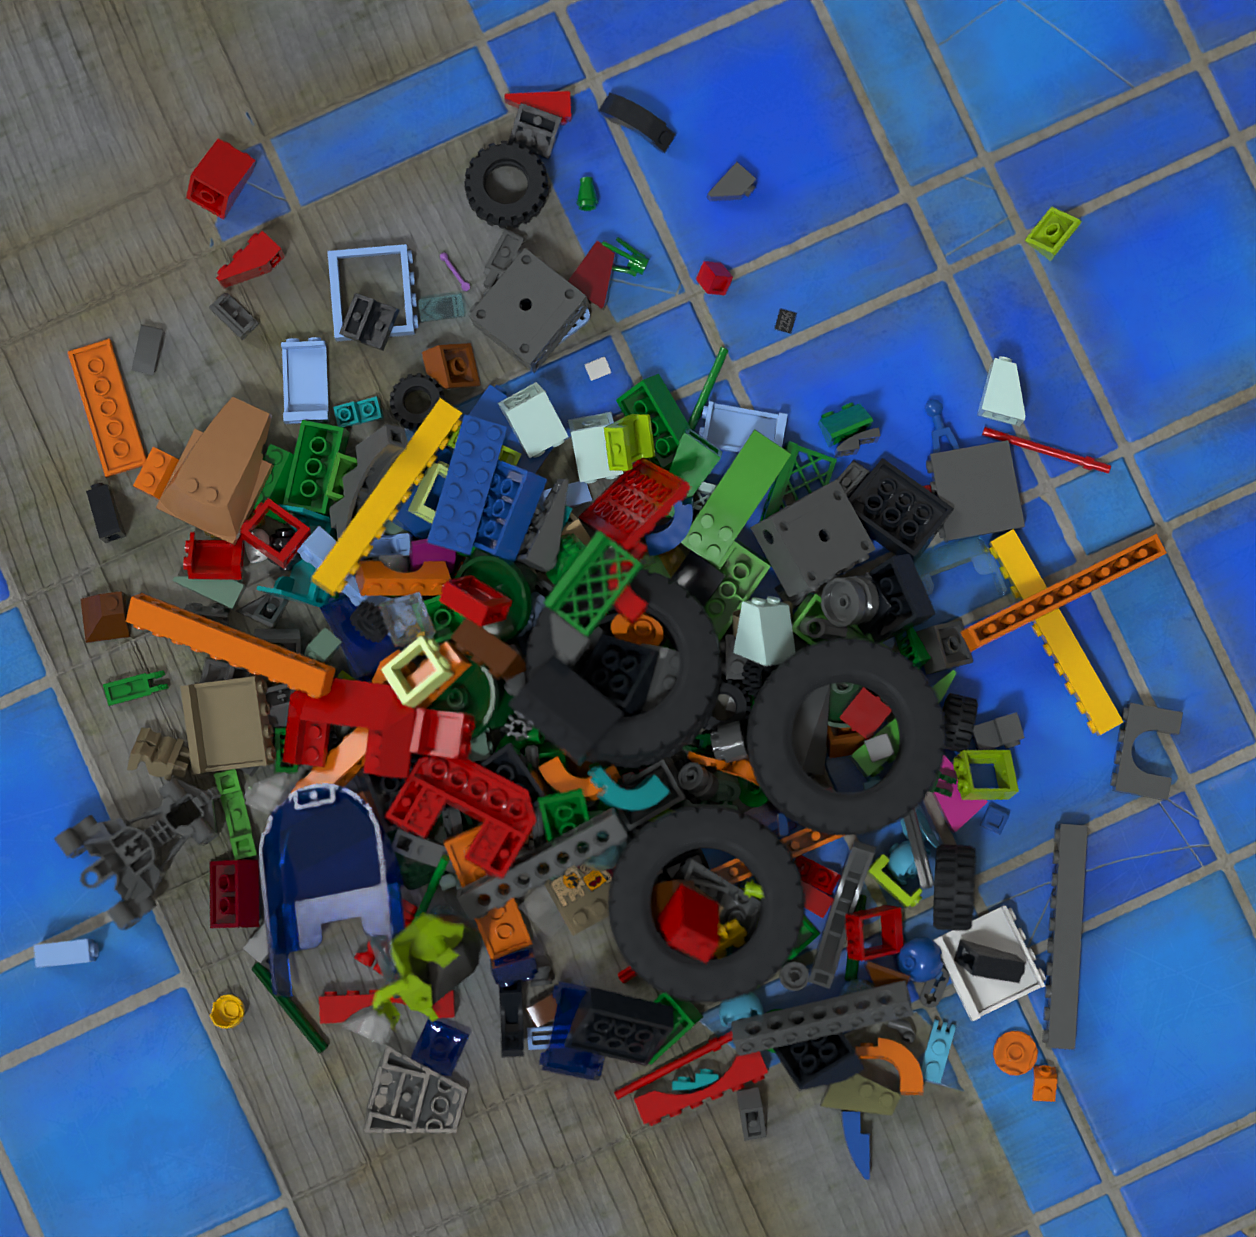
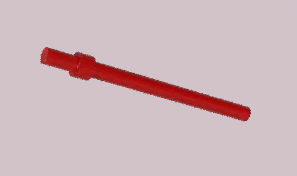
(1088, 463)
(713, 1045)

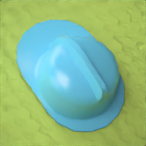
(927, 833)

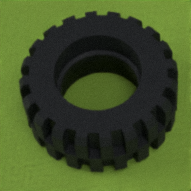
(499, 156)
(954, 887)

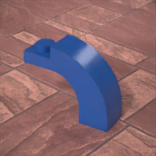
(672, 533)

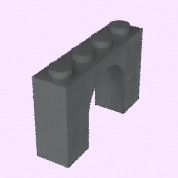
(1128, 776)

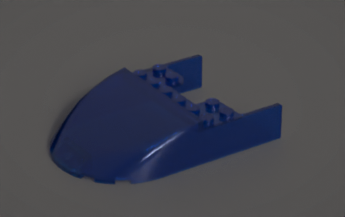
(322, 865)

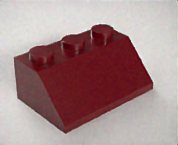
(234, 894)

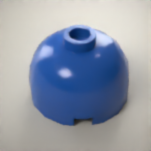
(920, 959)

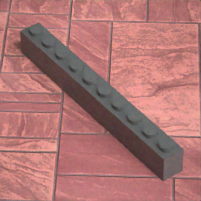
(1066, 936)

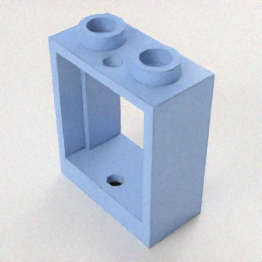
(65, 953)

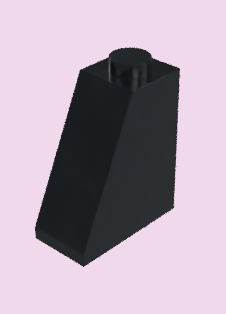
(105, 513)
(989, 962)

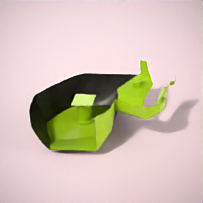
(432, 960)

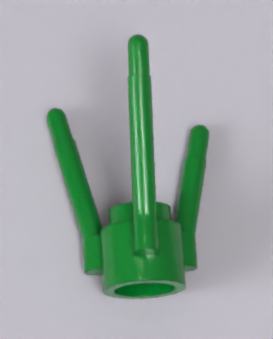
(636, 261)

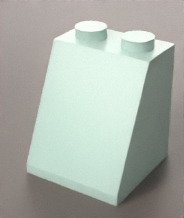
(1002, 393)
(533, 420)
(590, 447)
(765, 631)

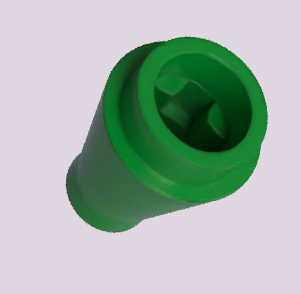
(587, 196)

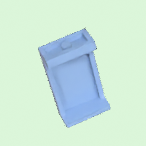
(305, 381)
(731, 426)

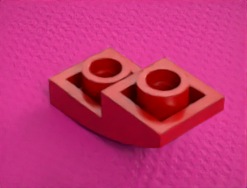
(817, 875)

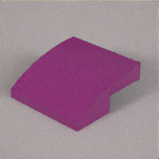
(422, 551)

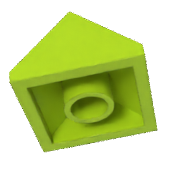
(1052, 232)

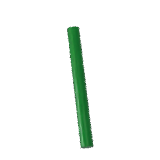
(707, 388)
(432, 887)

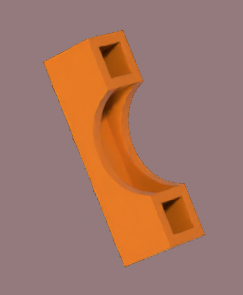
(378, 580)

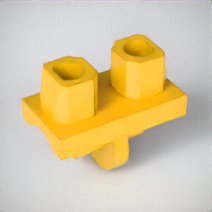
(729, 934)

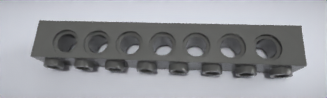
(528, 863)
(821, 1018)

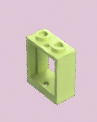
(417, 505)
(399, 683)

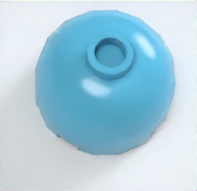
(902, 862)
(740, 1008)

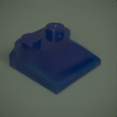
(514, 967)
(439, 1047)

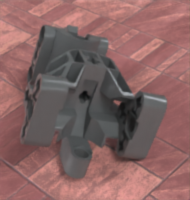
(137, 853)

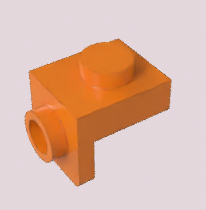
(1044, 1083)

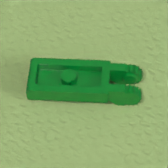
(132, 688)

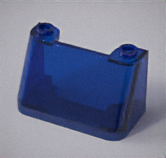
(361, 653)
(563, 1059)

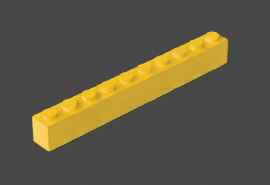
(387, 497)
(1057, 636)

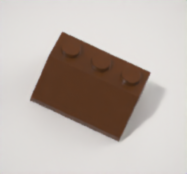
(488, 650)

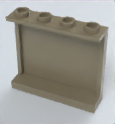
(228, 724)

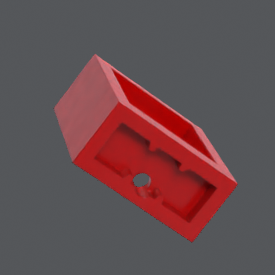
(290, 550)
(475, 600)
(891, 940)

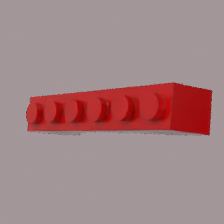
(339, 1008)
(658, 1104)

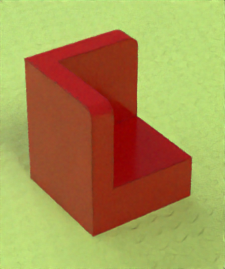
(714, 278)

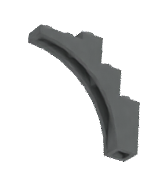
(373, 460)
(844, 902)

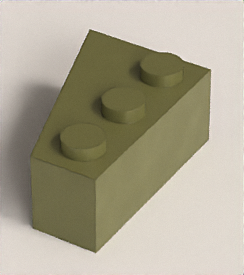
(861, 1095)

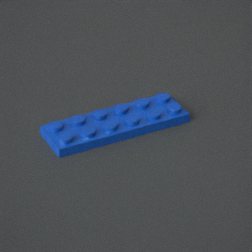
(467, 484)

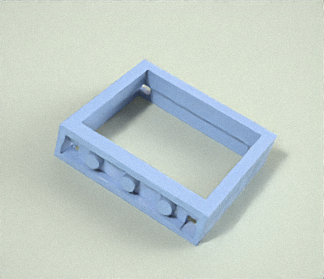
(408, 280)

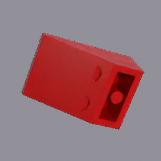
(255, 260)

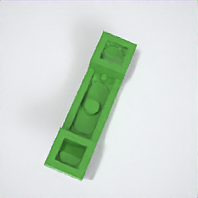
(236, 814)

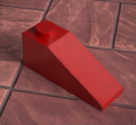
(552, 102)

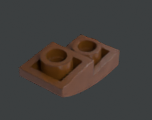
(542, 1010)

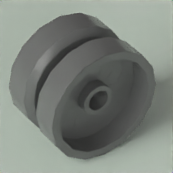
(849, 601)

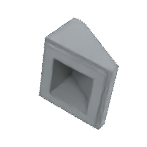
(879, 747)

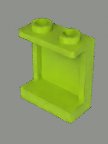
(629, 441)
(892, 888)

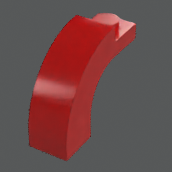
(628, 604)

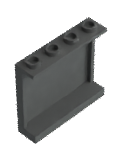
(979, 488)

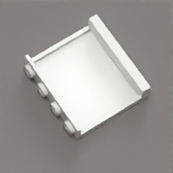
(985, 994)

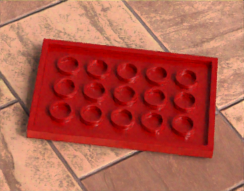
(635, 503)

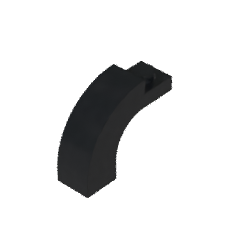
(638, 119)
(512, 1020)

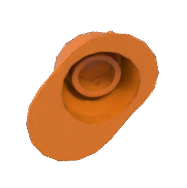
(646, 630)
(743, 769)

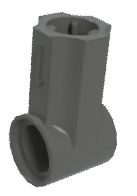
(823, 630)

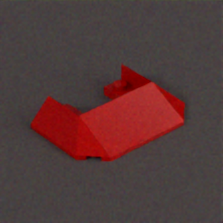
(354, 705)
(475, 791)

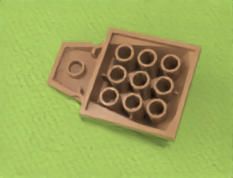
(221, 472)

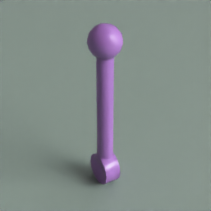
(464, 285)

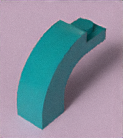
(640, 797)

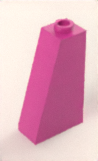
(955, 809)

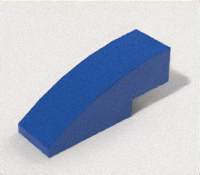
(856, 1142)

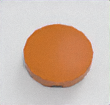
(708, 760)
(1015, 1053)

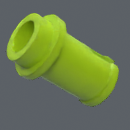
(753, 889)

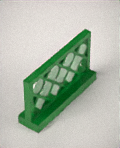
(779, 486)
(576, 574)

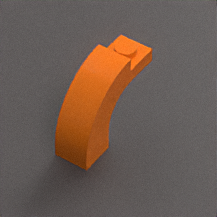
(562, 781)
(901, 1058)

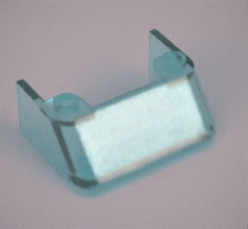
(957, 554)

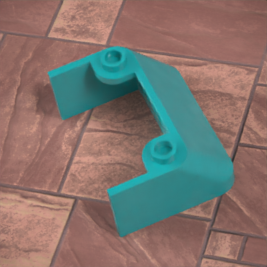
(299, 584)

